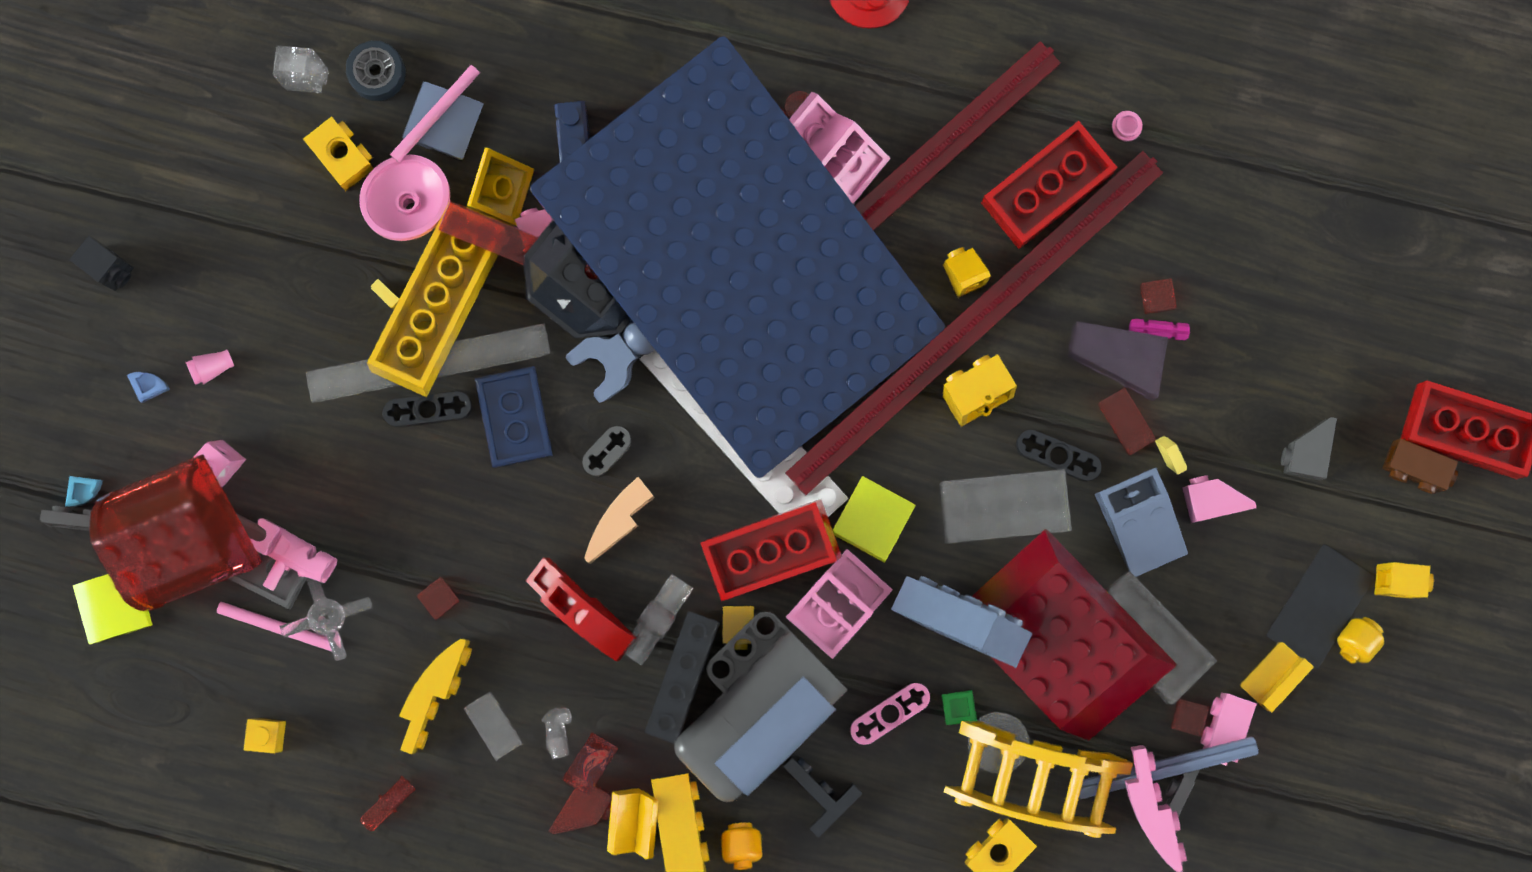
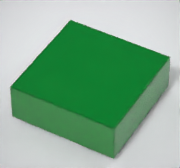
(958, 707)

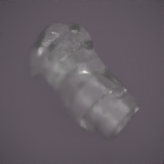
(556, 734)

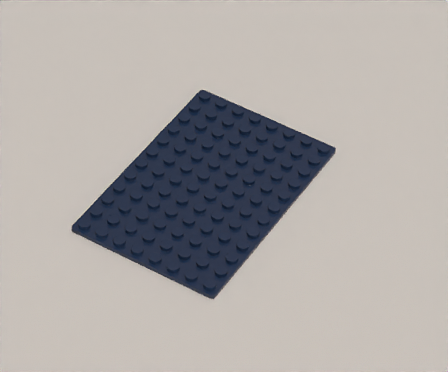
(738, 257)

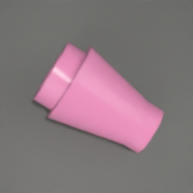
(208, 366)

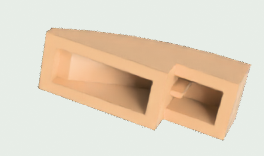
(617, 519)

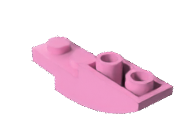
(1155, 820)

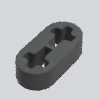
(612, 456)

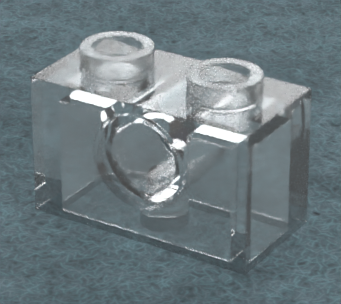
(299, 69)

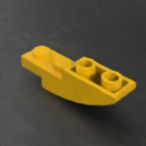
(436, 681)

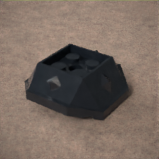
(563, 291)

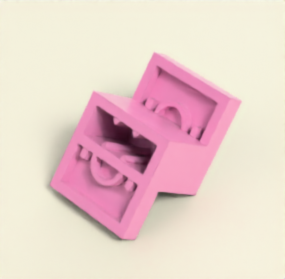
(840, 145)
(839, 604)

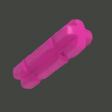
(1161, 328)

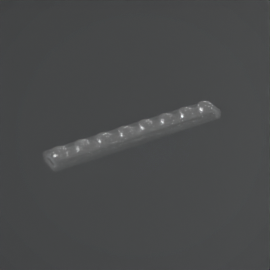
(463, 357)

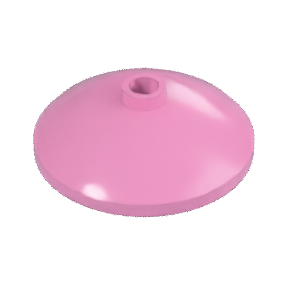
(396, 185)

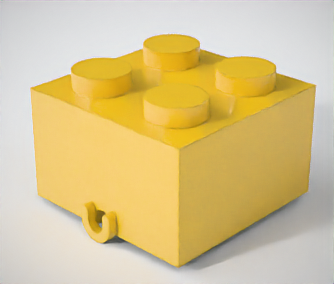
(980, 387)

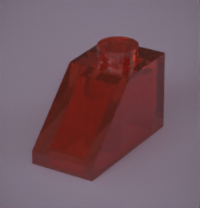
(583, 810)

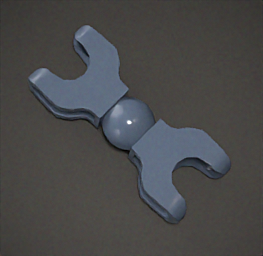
(616, 355)

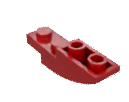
(579, 611)

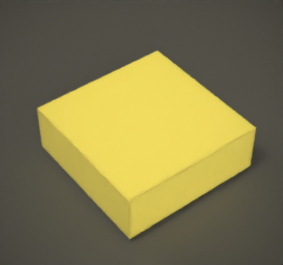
(385, 294)
(1171, 455)

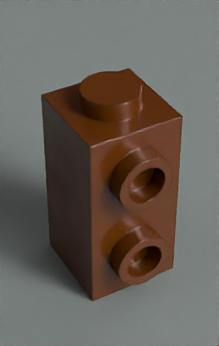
(1420, 465)

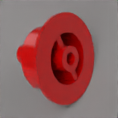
(869, 12)

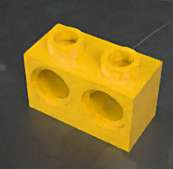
(1403, 580)

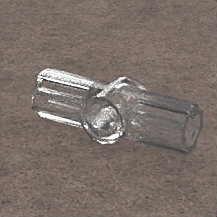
(658, 618)

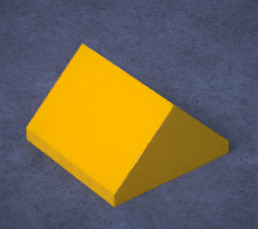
(500, 187)

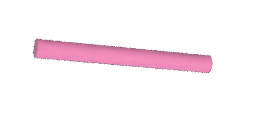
(435, 113)
(271, 625)

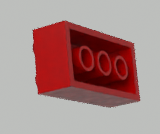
(1048, 185)
(1470, 429)
(771, 550)

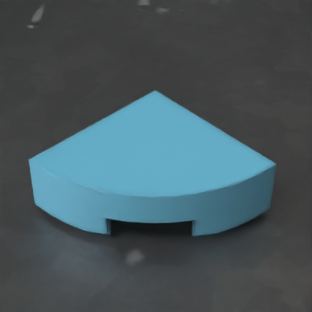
(81, 490)

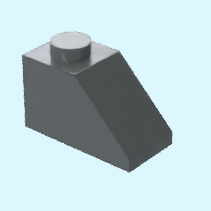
(1311, 452)

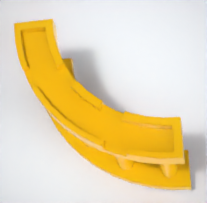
(1046, 757)

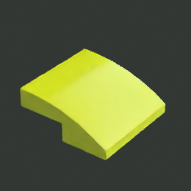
(873, 519)
(105, 611)

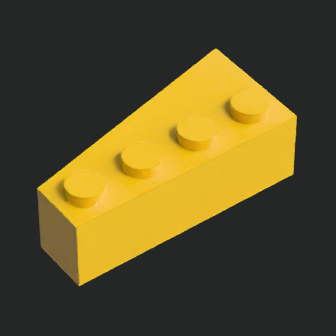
(680, 824)

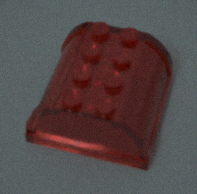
(170, 536)

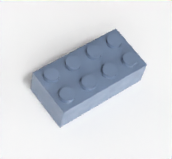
(962, 619)

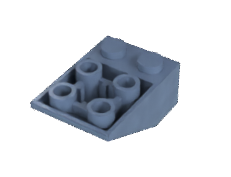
(1142, 522)

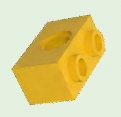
(326, 140)
(1001, 832)

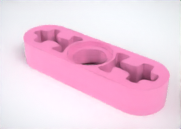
(913, 707)

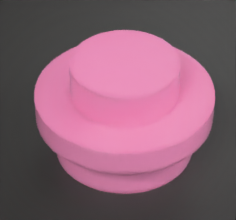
(1127, 126)

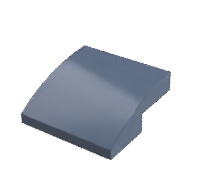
(453, 129)

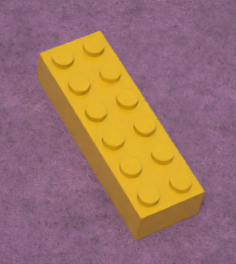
(431, 312)

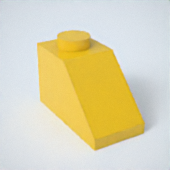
(966, 271)

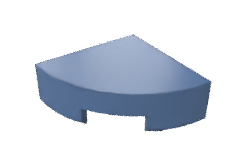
(147, 385)

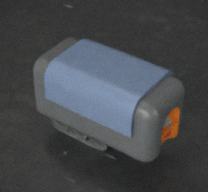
(764, 713)

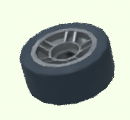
(368, 57)

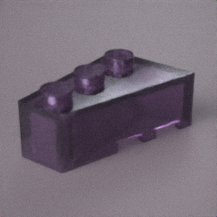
(1121, 354)

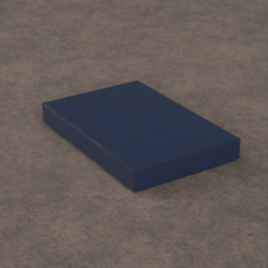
(513, 417)

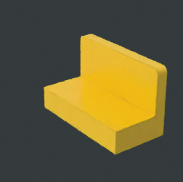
(1276, 676)
(632, 823)

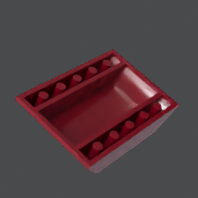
(1084, 648)

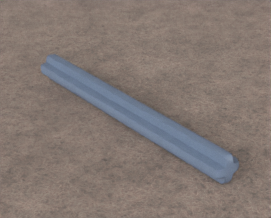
(1181, 764)

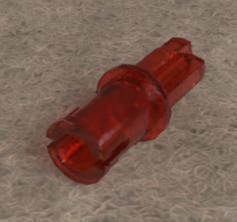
(387, 804)

